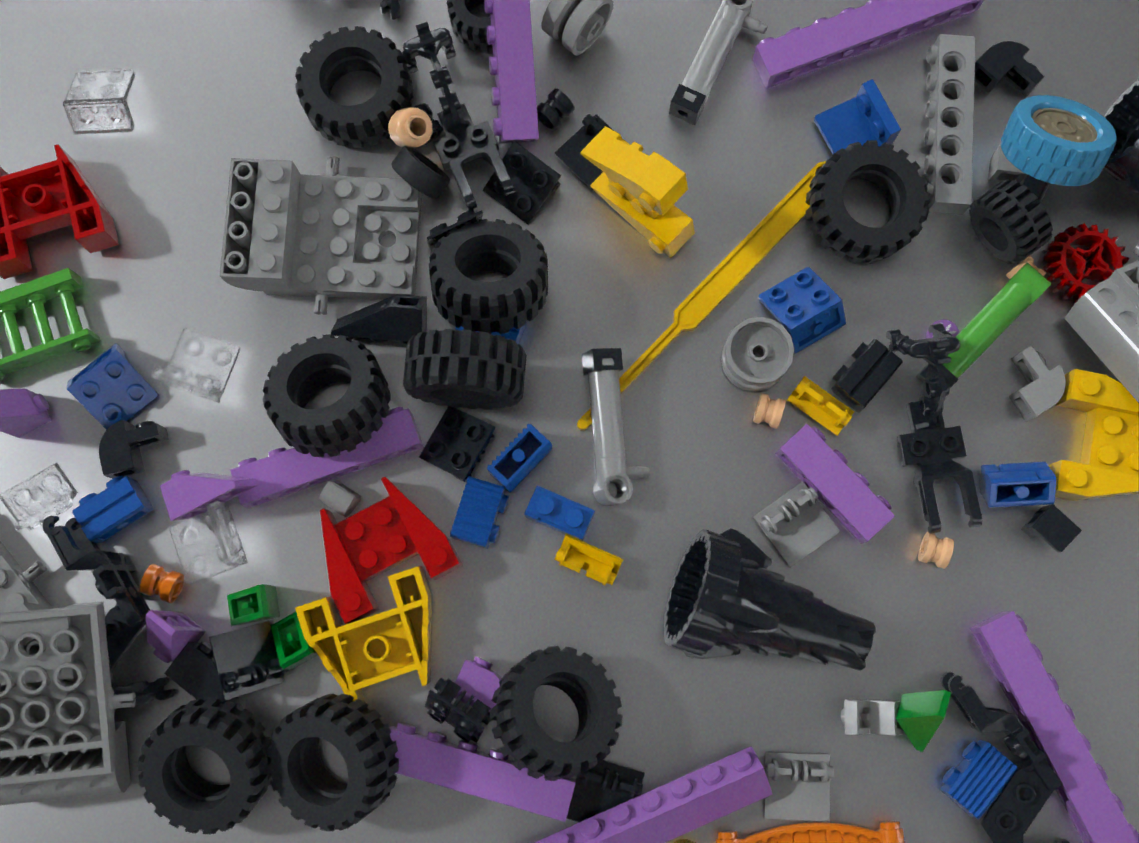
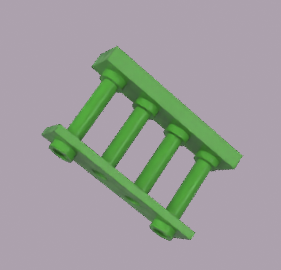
(34, 295)

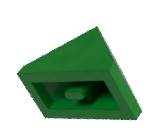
(253, 605)
(290, 642)
(922, 715)

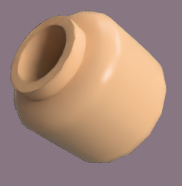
(410, 127)

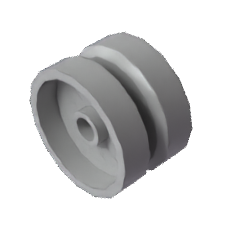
(576, 22)
(752, 337)

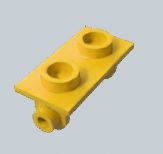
(820, 406)
(581, 555)

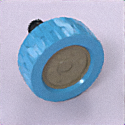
(1057, 142)

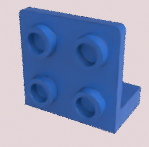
(858, 120)
(805, 307)
(111, 388)

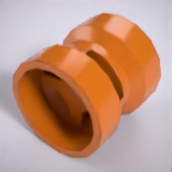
(161, 583)

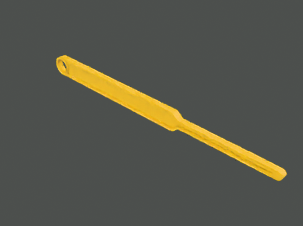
(724, 277)

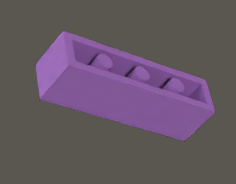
(837, 486)

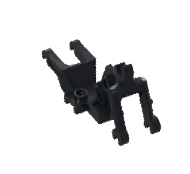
(463, 139)
(930, 443)
(112, 582)
(1029, 786)

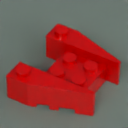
(47, 200)
(377, 542)

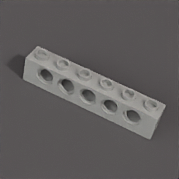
(958, 54)

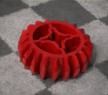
(1102, 259)

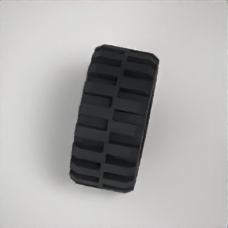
(345, 53)
(893, 175)
(486, 248)
(464, 369)
(308, 370)
(592, 698)
(306, 783)
(184, 795)

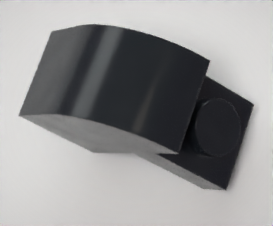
(1007, 62)
(121, 446)

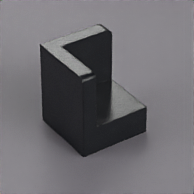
(1052, 527)

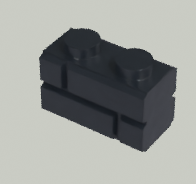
(866, 375)

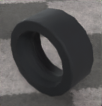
(420, 172)

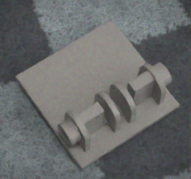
(796, 524)
(798, 786)

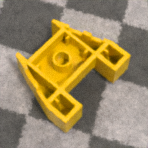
(641, 190)
(1109, 441)
(376, 645)

